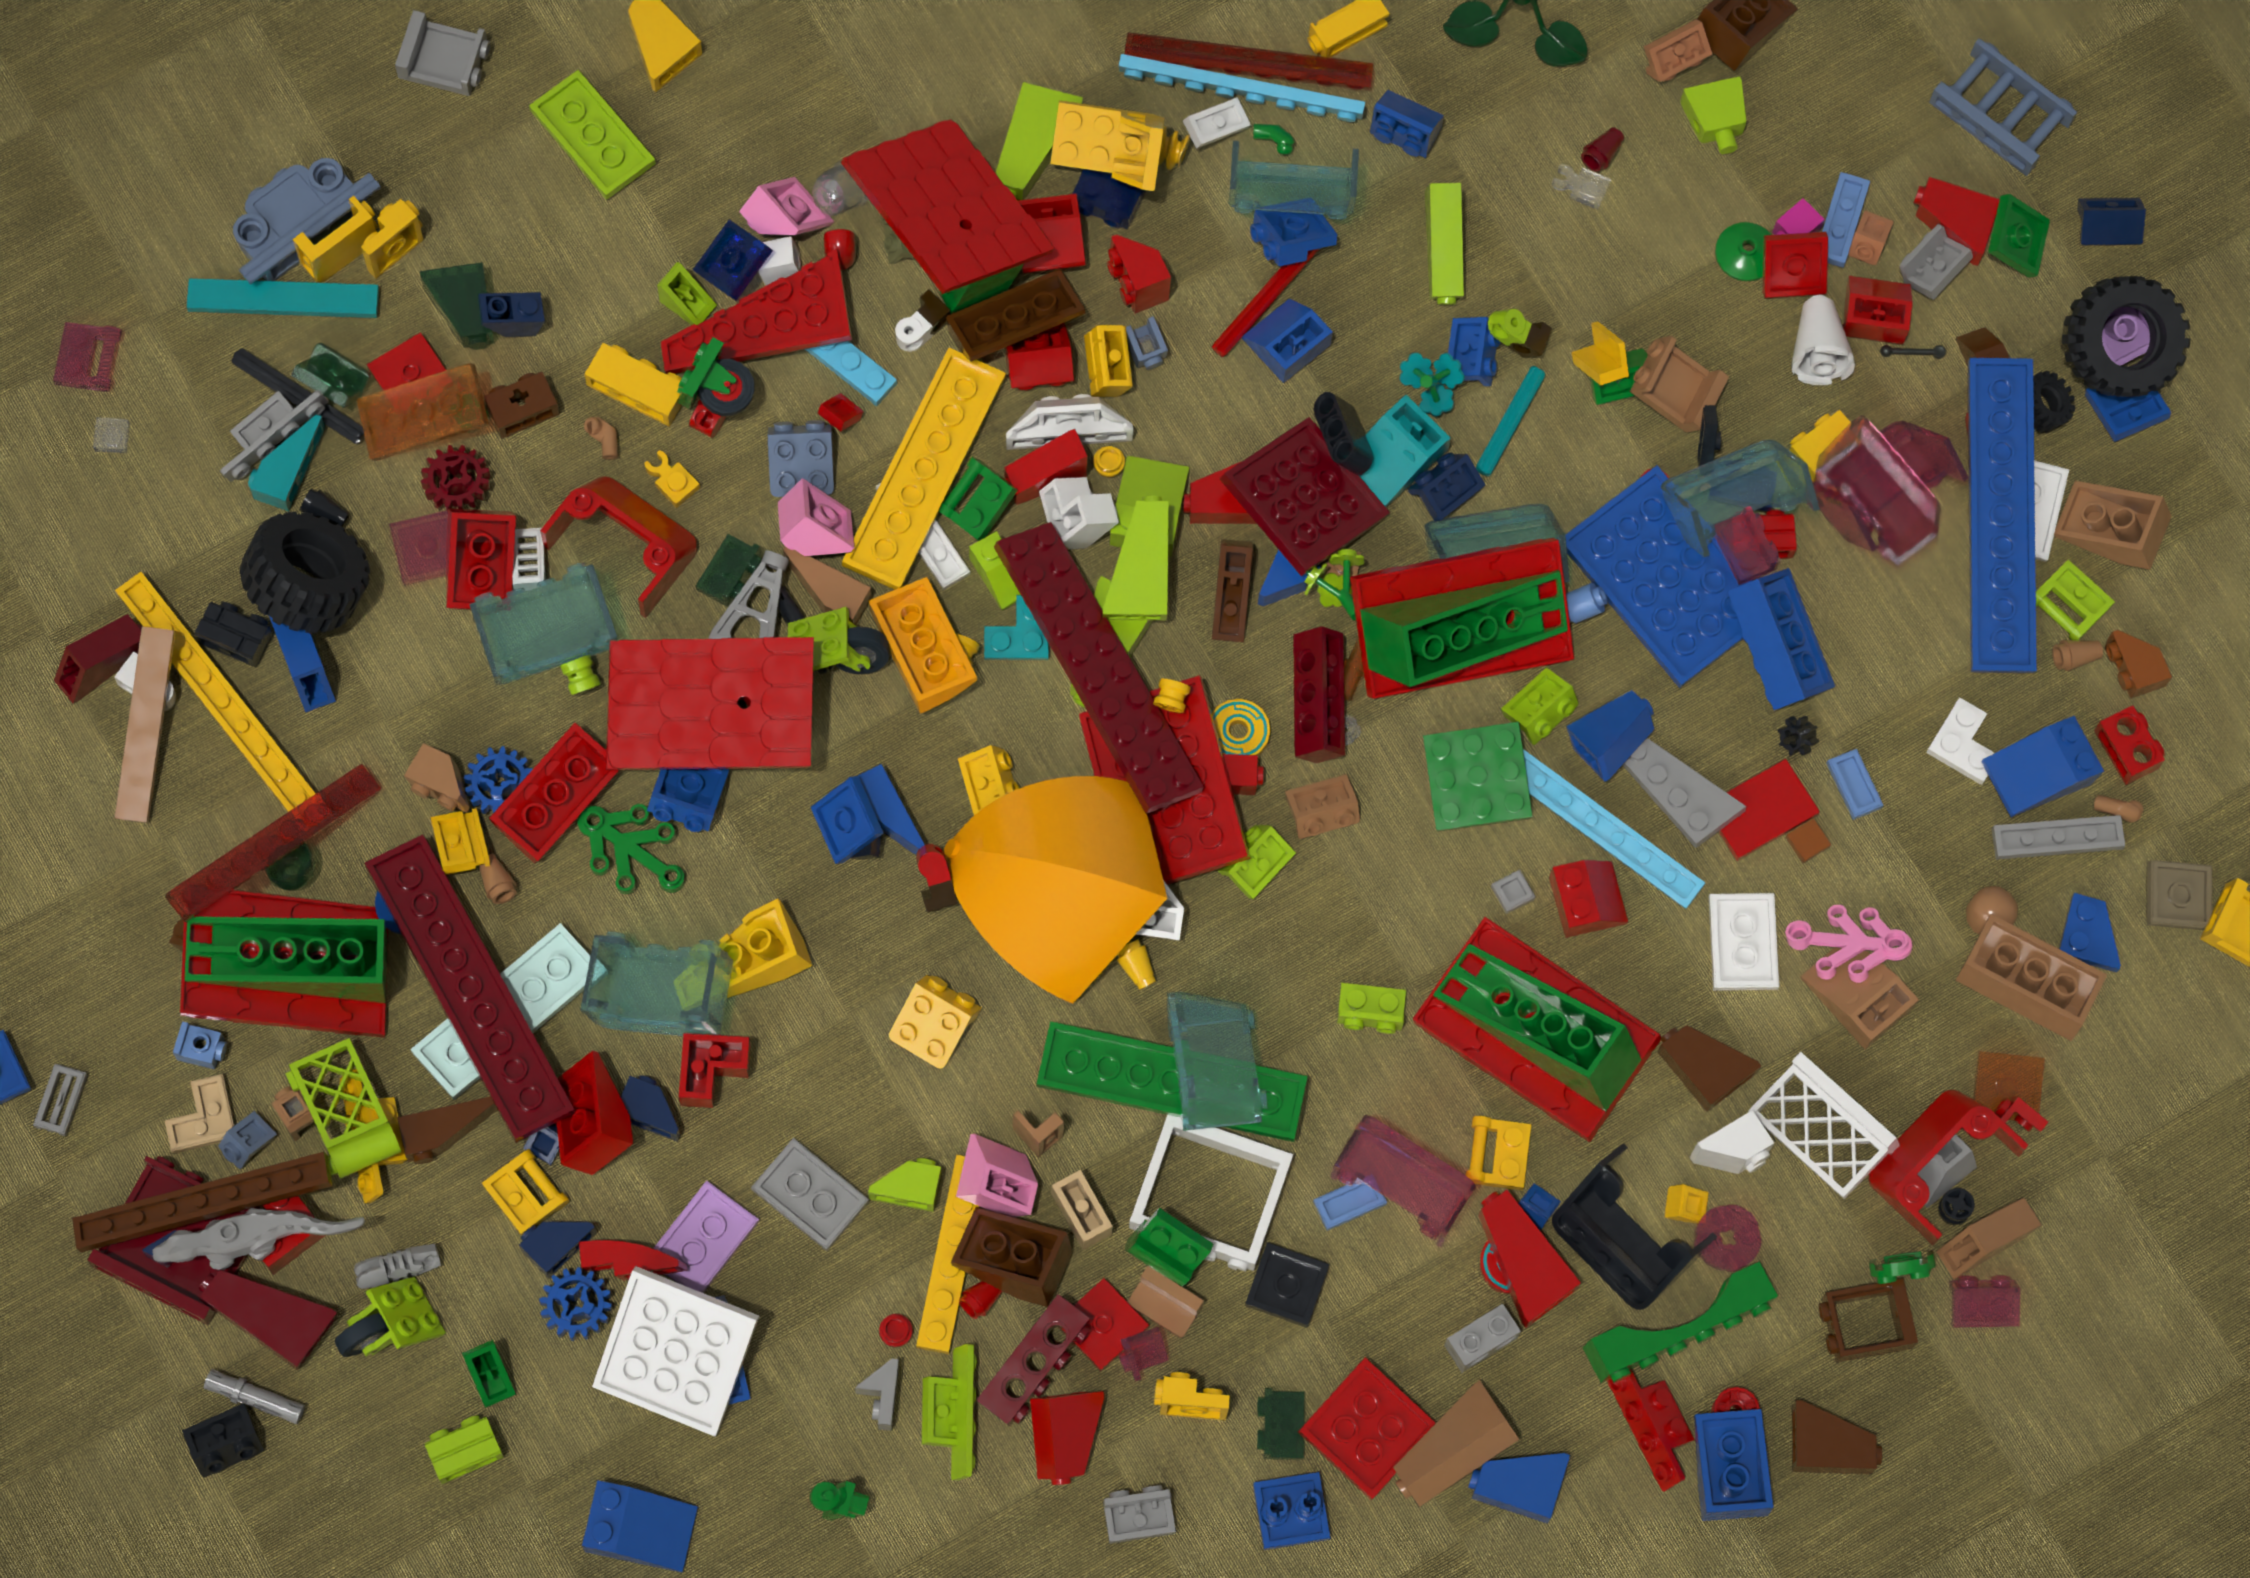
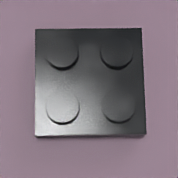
(1287, 1285)

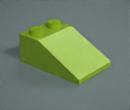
(1149, 478)

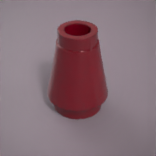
(1602, 149)

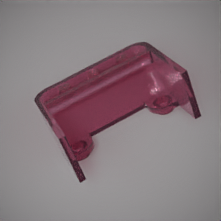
(1924, 451)
(1405, 1176)

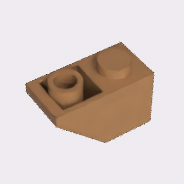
(437, 776)

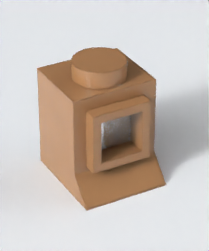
(292, 1111)

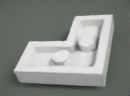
(1955, 744)

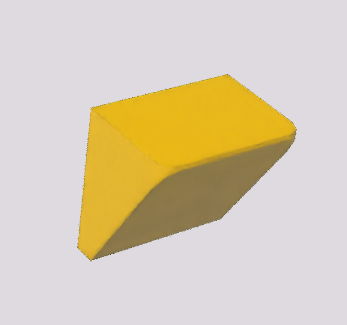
(1686, 1203)

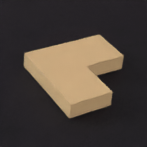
(209, 1123)

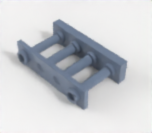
(1998, 135)

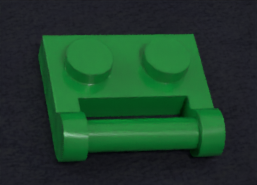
(985, 504)

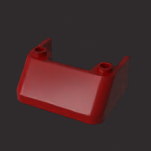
(669, 544)
(1897, 1173)

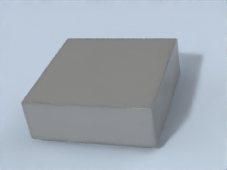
(1513, 891)

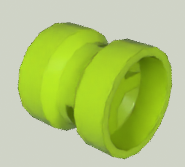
(580, 674)

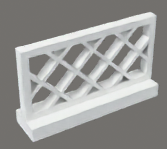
(1848, 1111)

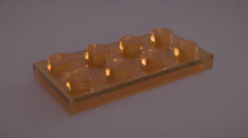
(422, 412)

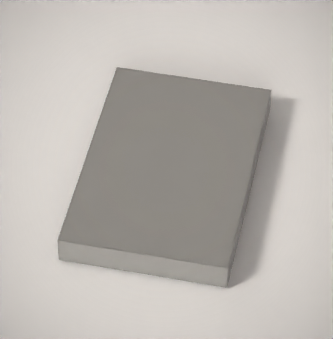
(810, 1194)

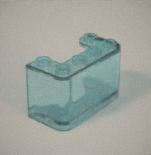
(543, 625)
(656, 986)

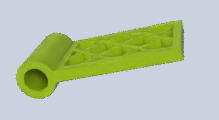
(356, 1147)

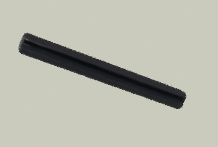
(296, 394)

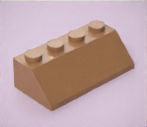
(2031, 977)

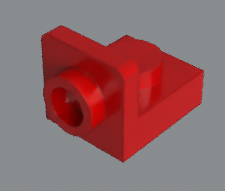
(2026, 1116)

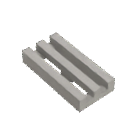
(52, 1126)

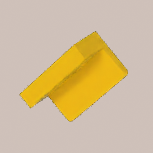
(1605, 359)

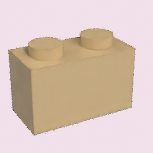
(1081, 1209)

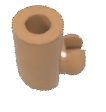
(605, 434)
(2129, 811)

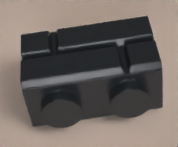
(234, 633)

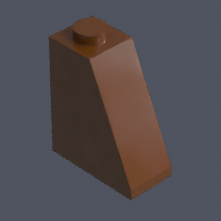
(1706, 1065)
(1830, 1444)

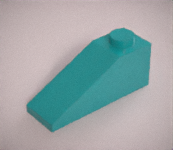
(285, 467)

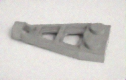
(738, 608)

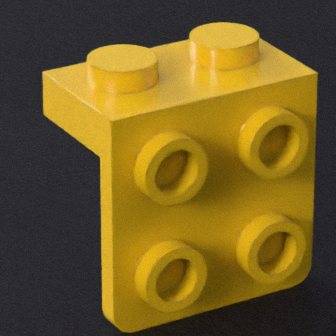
(933, 1020)

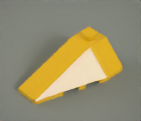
(764, 949)

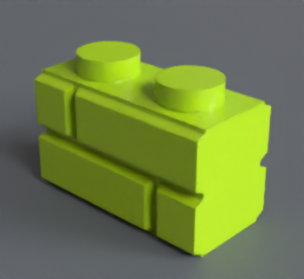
(463, 1449)

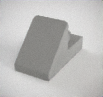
(882, 1384)

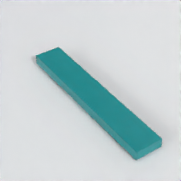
(283, 298)

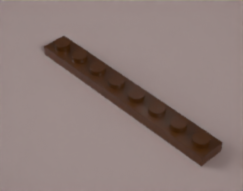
(202, 1202)

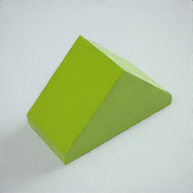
(684, 295)

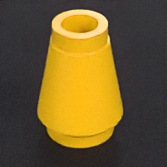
(1136, 964)

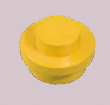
(1109, 461)

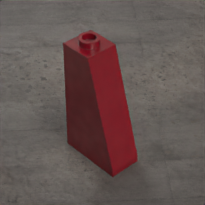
(271, 1317)

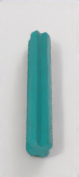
(1510, 421)

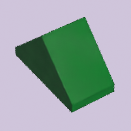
(488, 1373)

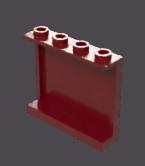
(181, 1281)

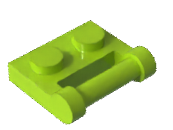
(2079, 594)

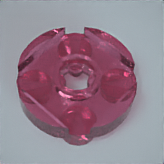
(1746, 1235)

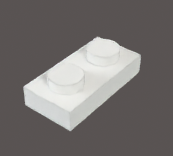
(1216, 123)

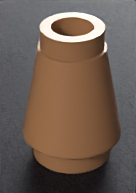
(2076, 653)
(497, 881)

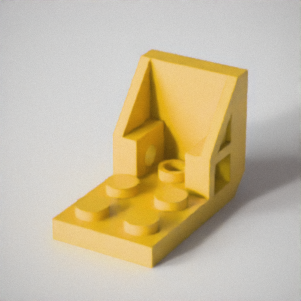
(1109, 142)

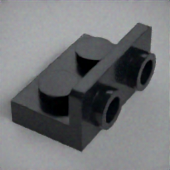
(222, 1441)

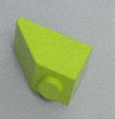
(993, 571)
(909, 1185)

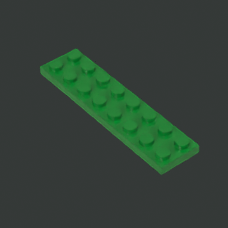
(1146, 1077)

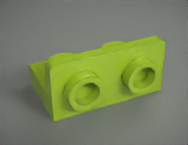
(1541, 705)
(1268, 856)
(1371, 1007)

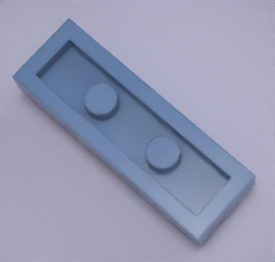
(1844, 216)

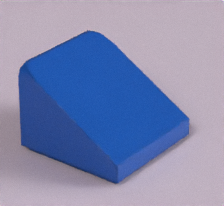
(1539, 1205)

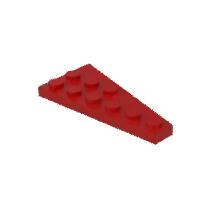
(777, 319)

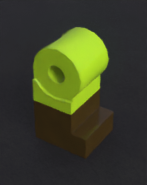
(1517, 333)

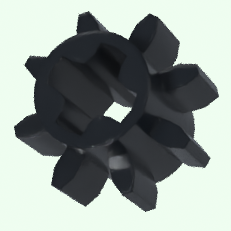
(1798, 735)

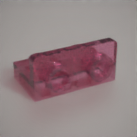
(1746, 546)
(1985, 1302)

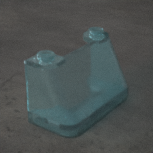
(1214, 1061)

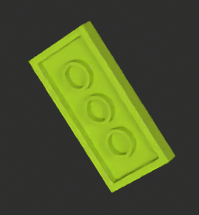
(592, 134)

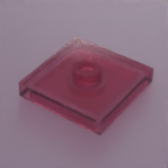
(421, 547)

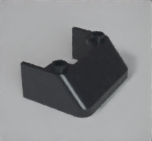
(1615, 1243)

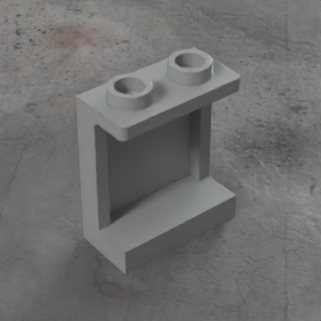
(441, 55)

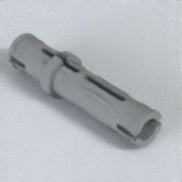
(240, 1391)

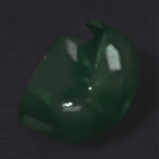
(293, 869)

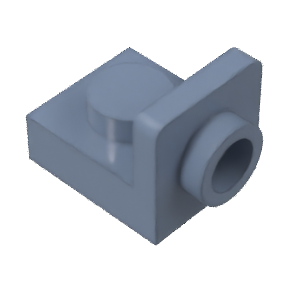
(246, 1139)

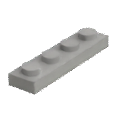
(2058, 837)

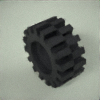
(2058, 399)

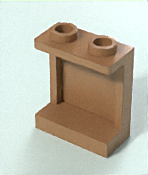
(1676, 384)

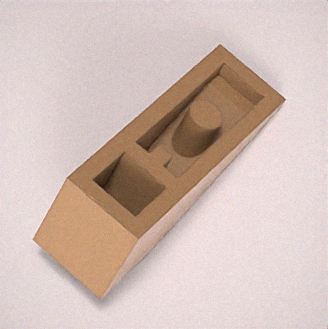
(829, 586)

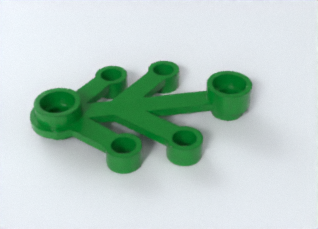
(627, 844)

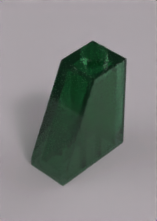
(456, 297)

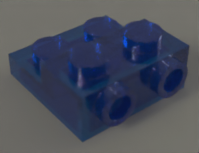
(1107, 198)

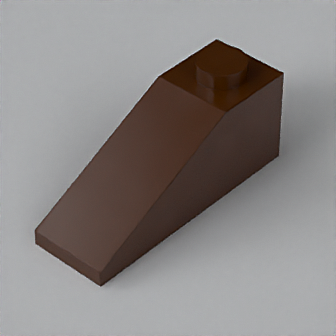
(1232, 590)
(438, 1129)

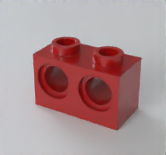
(2121, 747)

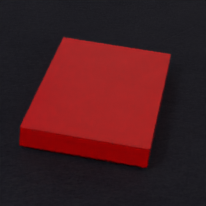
(1774, 806)

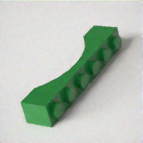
(1624, 1348)

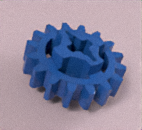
(487, 779)
(582, 1291)

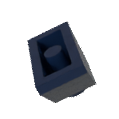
(649, 1107)
(554, 1243)

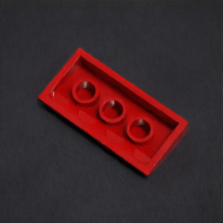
(554, 793)

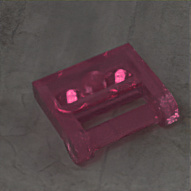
(77, 355)

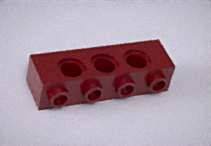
(1319, 695)
(1058, 1314)

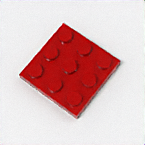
(1366, 1427)

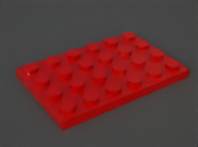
(1199, 830)

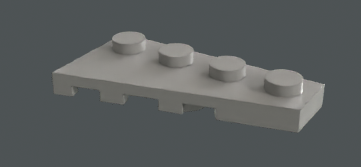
(1682, 794)

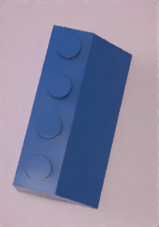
(1781, 639)

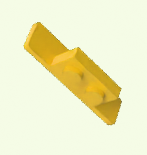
(369, 1178)

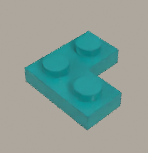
(1016, 642)

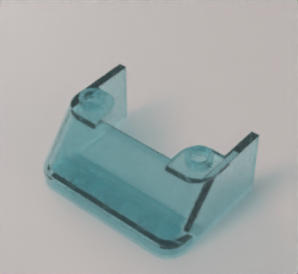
(1292, 187)
(1724, 487)
(1494, 529)

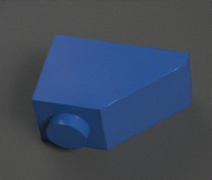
(1281, 581)

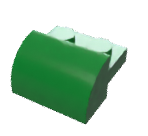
(1168, 1246)

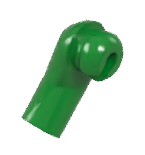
(1277, 134)

